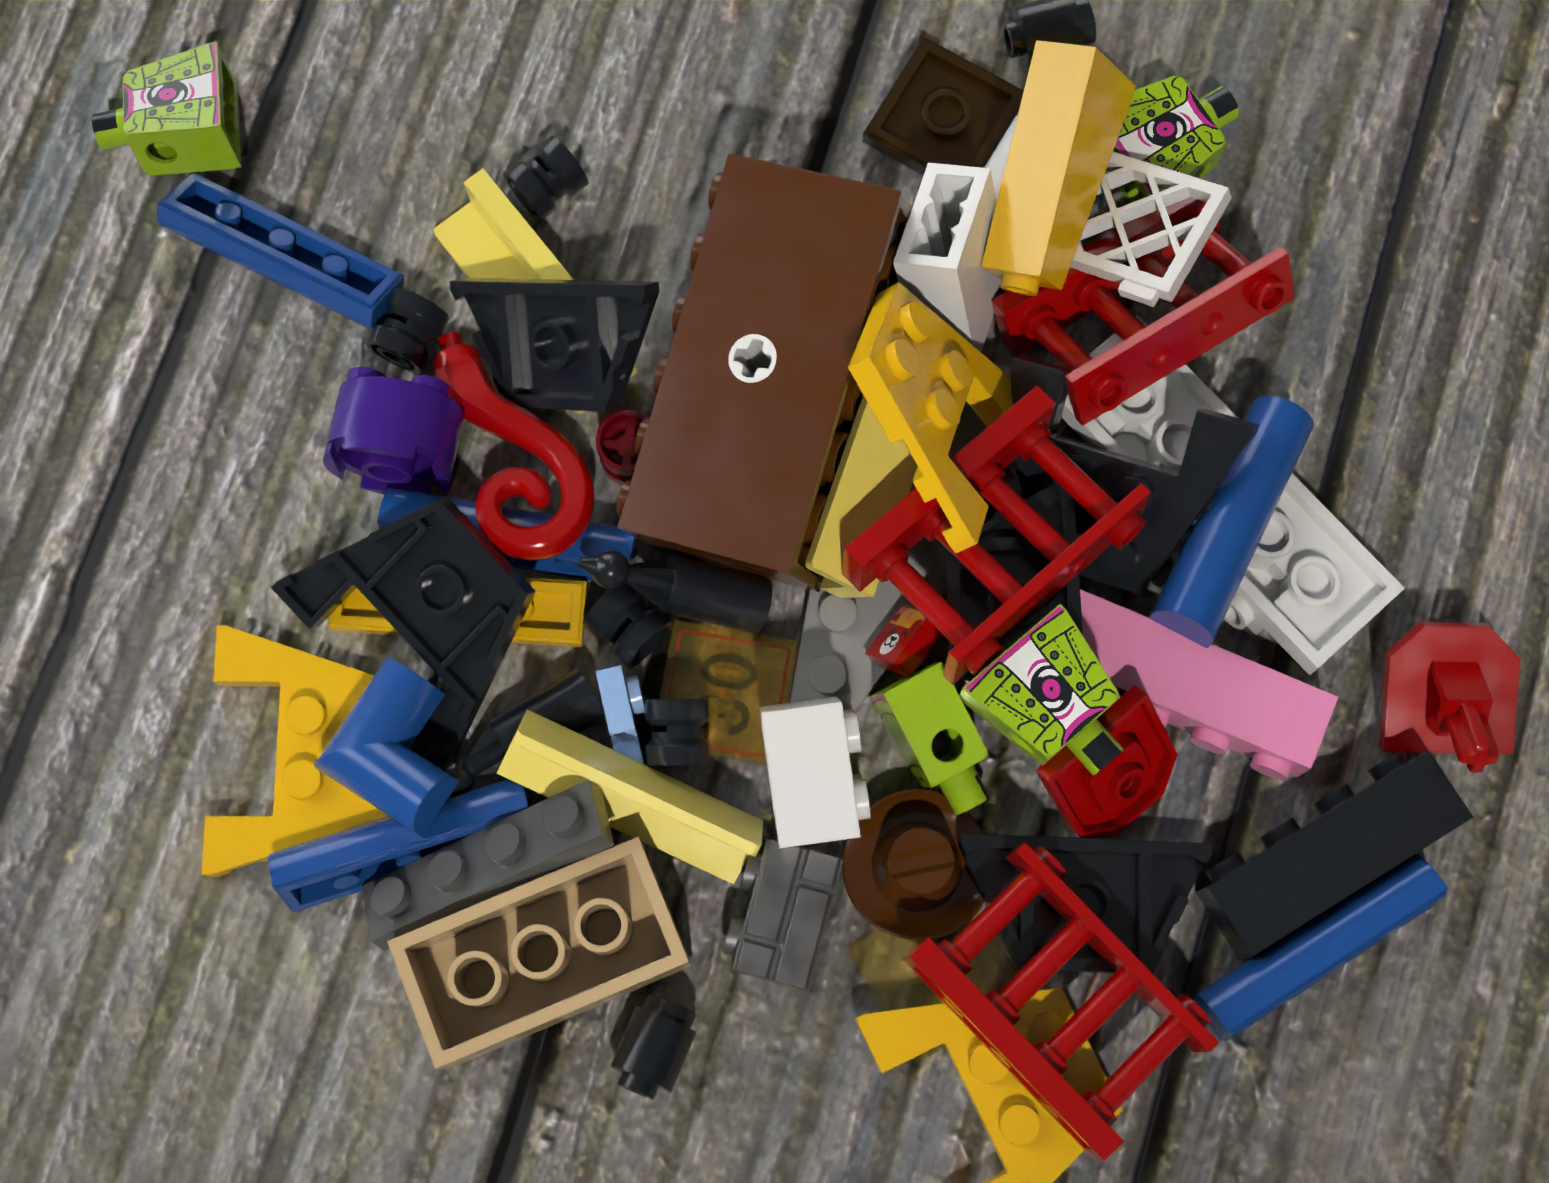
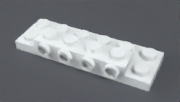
(1308, 575)

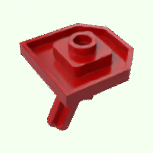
(1450, 693)
(1127, 784)

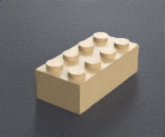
(539, 954)

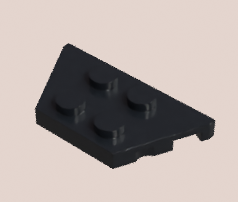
(559, 338)
(1020, 560)
(1127, 884)

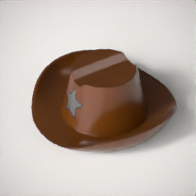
(909, 868)

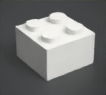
(812, 773)

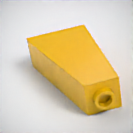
(1055, 164)

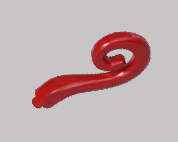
(489, 410)

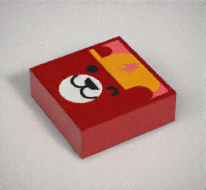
(904, 641)

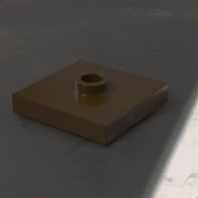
(943, 111)

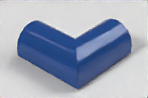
(373, 751)

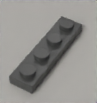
(489, 862)

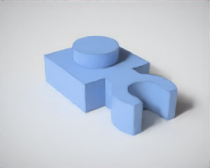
(621, 701)

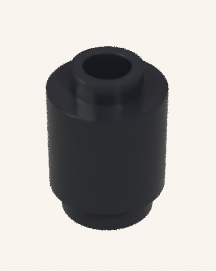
(1048, 21)
(654, 1046)

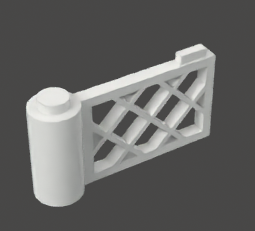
(1178, 186)

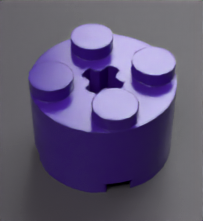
(394, 432)

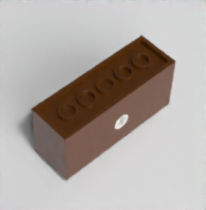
(759, 369)

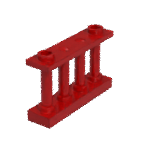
(1148, 351)
(1021, 432)
(1041, 1065)

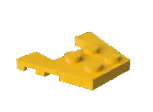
(917, 384)
(311, 708)
(1020, 1129)

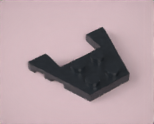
(1174, 498)
(440, 592)

